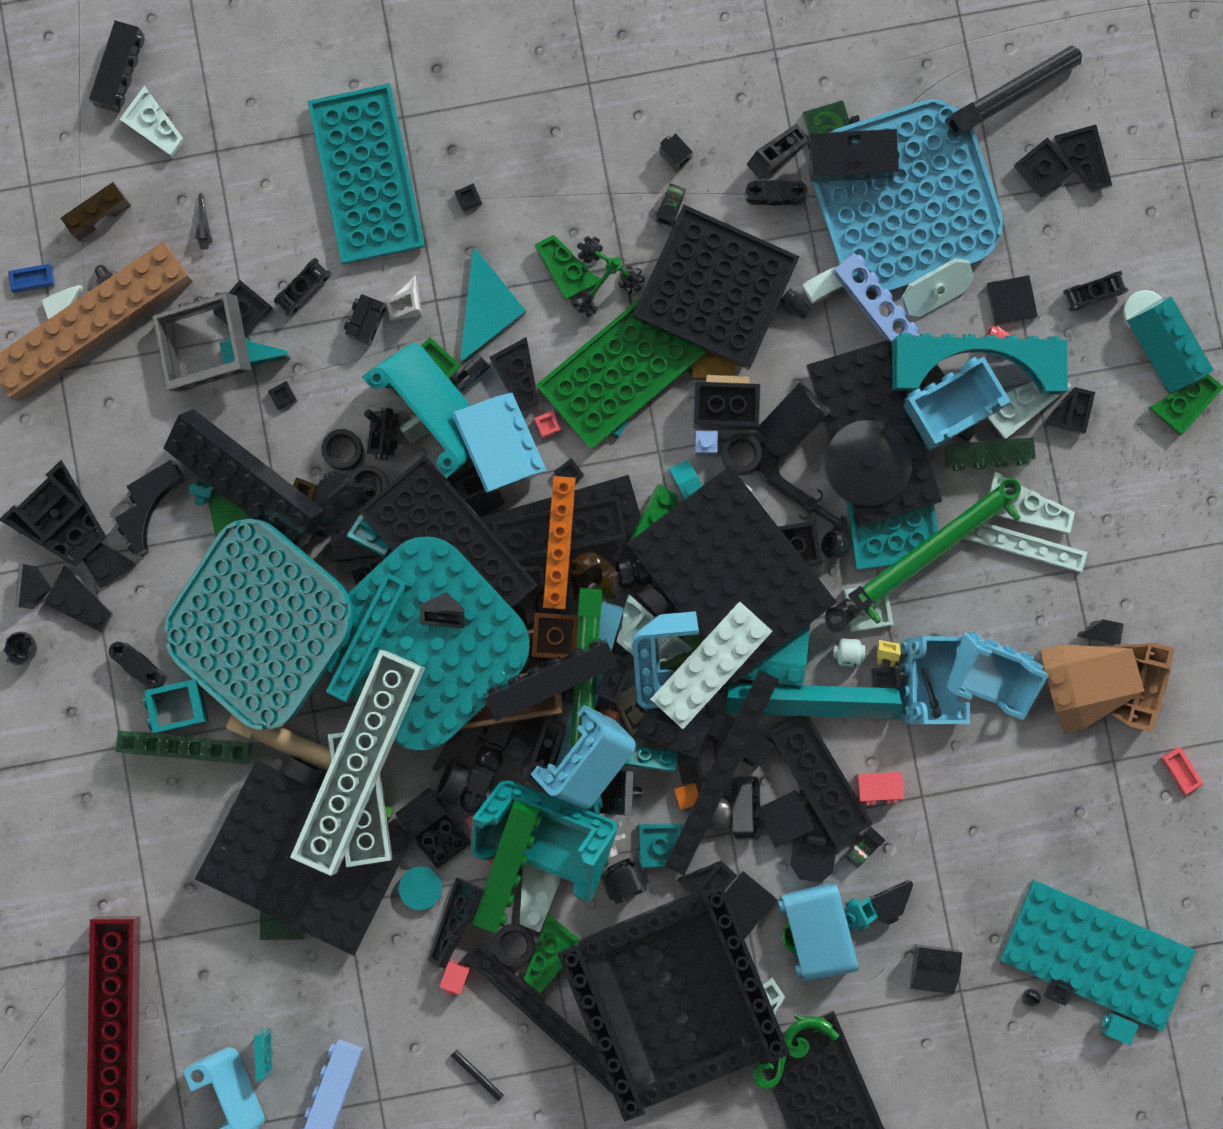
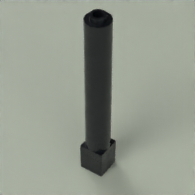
(1013, 91)

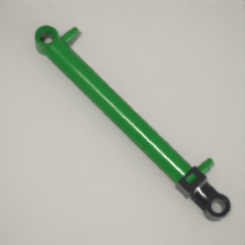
(864, 598)

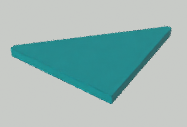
(488, 307)

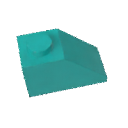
(685, 478)

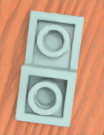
(821, 286)

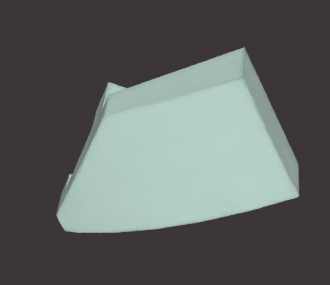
(60, 300)

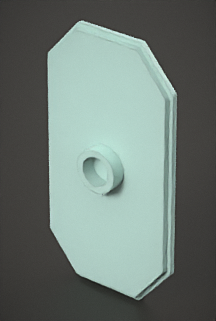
(937, 287)

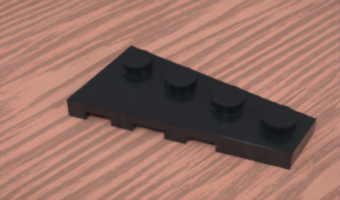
(455, 919)

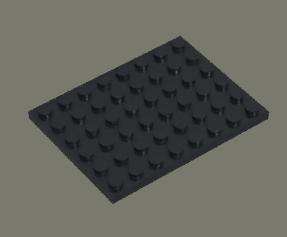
(728, 551)
(255, 865)

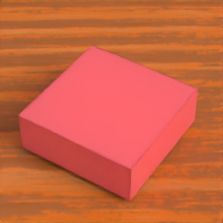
(547, 424)

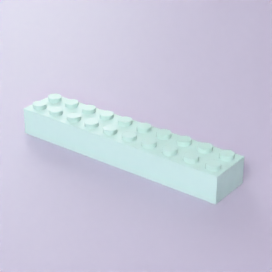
(357, 762)

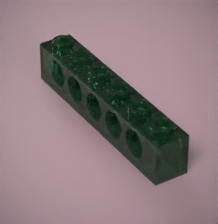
(184, 747)

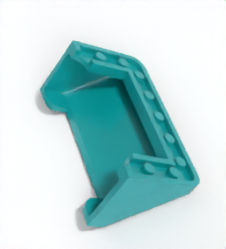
(430, 398)
(566, 844)

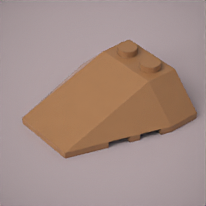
(1154, 667)
(1089, 682)

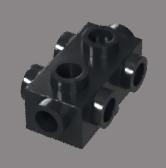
(382, 433)

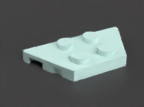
(634, 619)

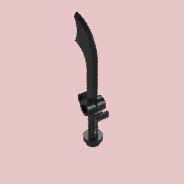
(770, 473)

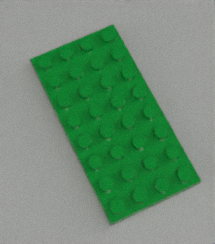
(616, 375)

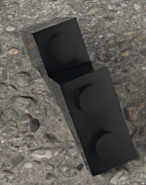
(147, 494)

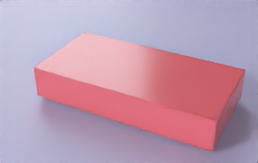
(1181, 770)

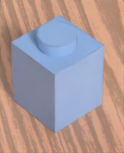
(706, 443)

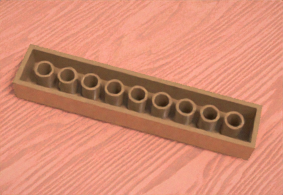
(91, 320)

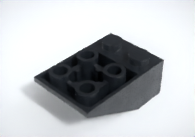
(432, 828)

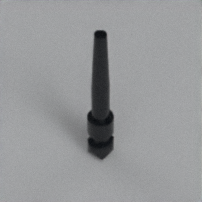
(933, 702)

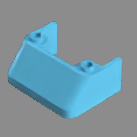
(646, 652)

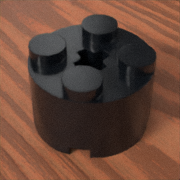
(624, 879)

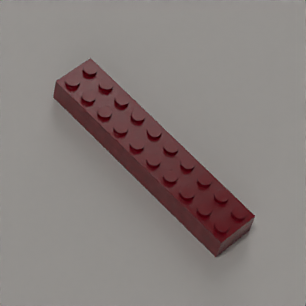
(113, 1022)

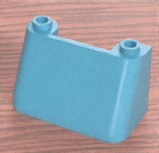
(819, 932)

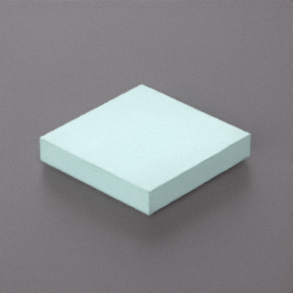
(865, 622)

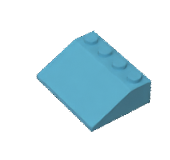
(499, 442)

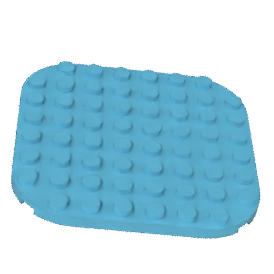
(927, 213)

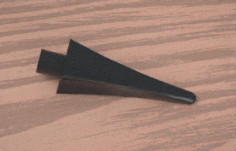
(202, 231)

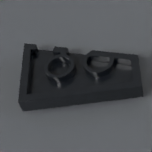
(516, 373)

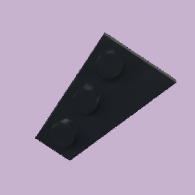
(1087, 156)
(77, 601)

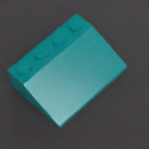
(787, 661)

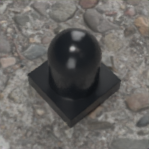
(102, 273)

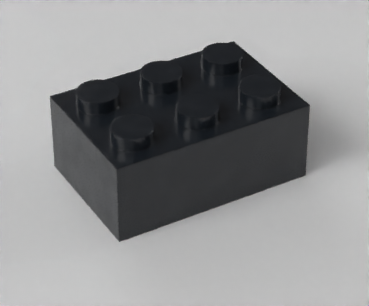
(726, 406)

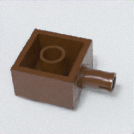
(553, 635)

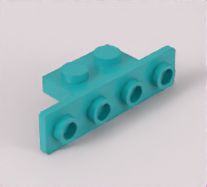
(653, 759)

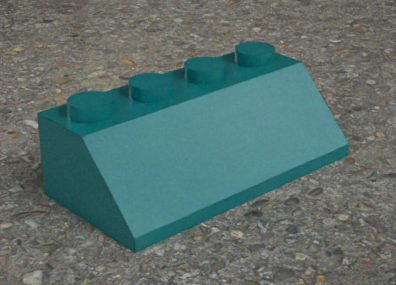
(1170, 344)

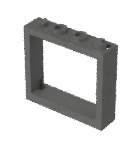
(168, 351)

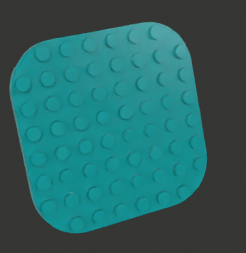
(258, 624)
(456, 660)

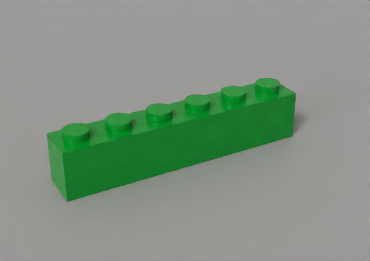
(506, 865)

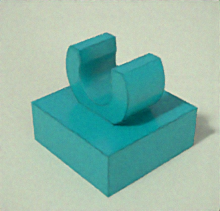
(202, 491)

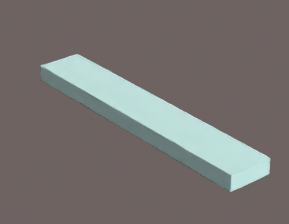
(1029, 547)

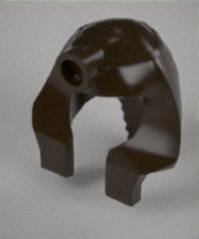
(590, 569)

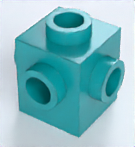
(856, 916)

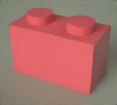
(879, 787)

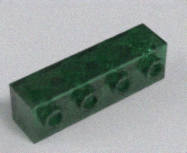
(989, 453)

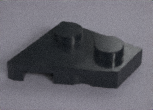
(1073, 411)
(106, 564)
(711, 876)

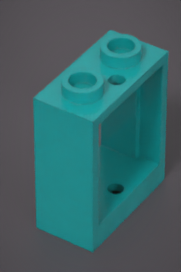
(197, 702)

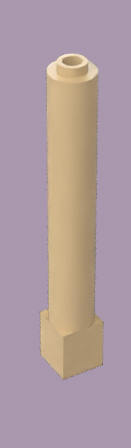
(286, 742)

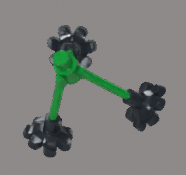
(629, 277)

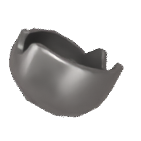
(723, 816)

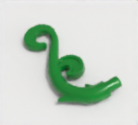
(803, 1022)

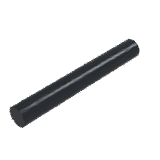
(477, 1075)

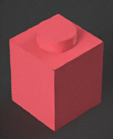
(454, 978)

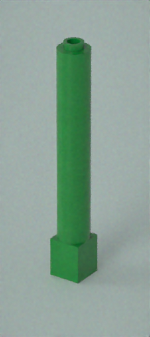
(588, 630)

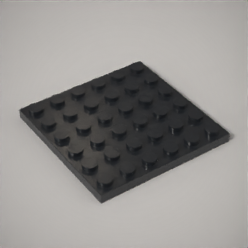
(715, 287)

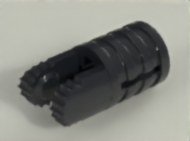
(470, 372)

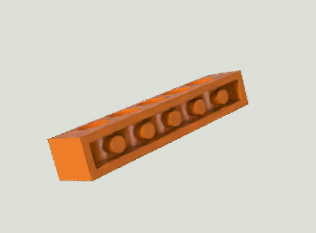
(559, 542)

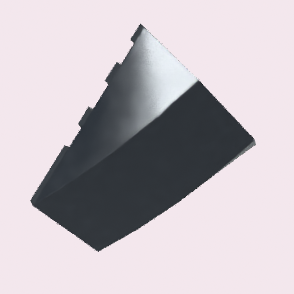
(57, 517)

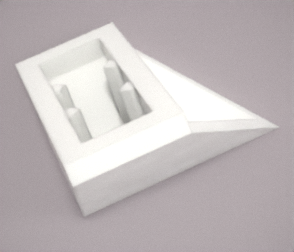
(405, 302)

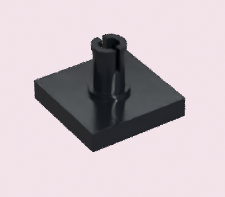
(619, 794)

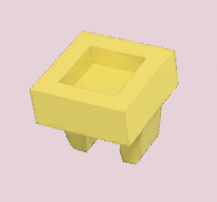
(888, 651)

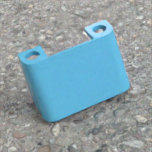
(938, 657)
(996, 674)
(232, 1087)

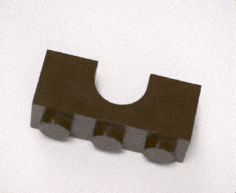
(83, 218)

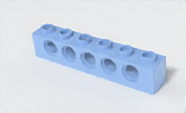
(870, 308)

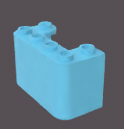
(956, 402)
(590, 762)

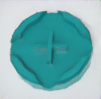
(420, 888)

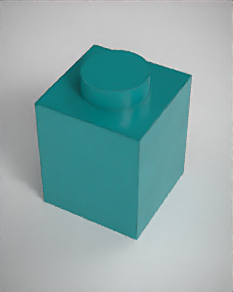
(1118, 1028)

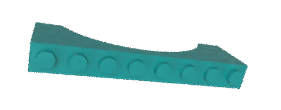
(1040, 359)

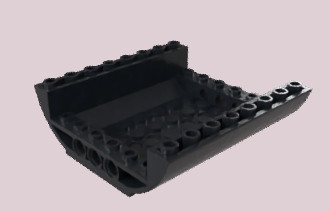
(634, 1011)

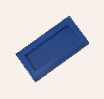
(31, 278)

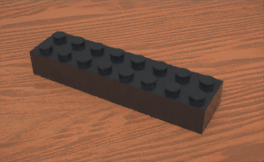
(242, 477)

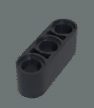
(746, 808)

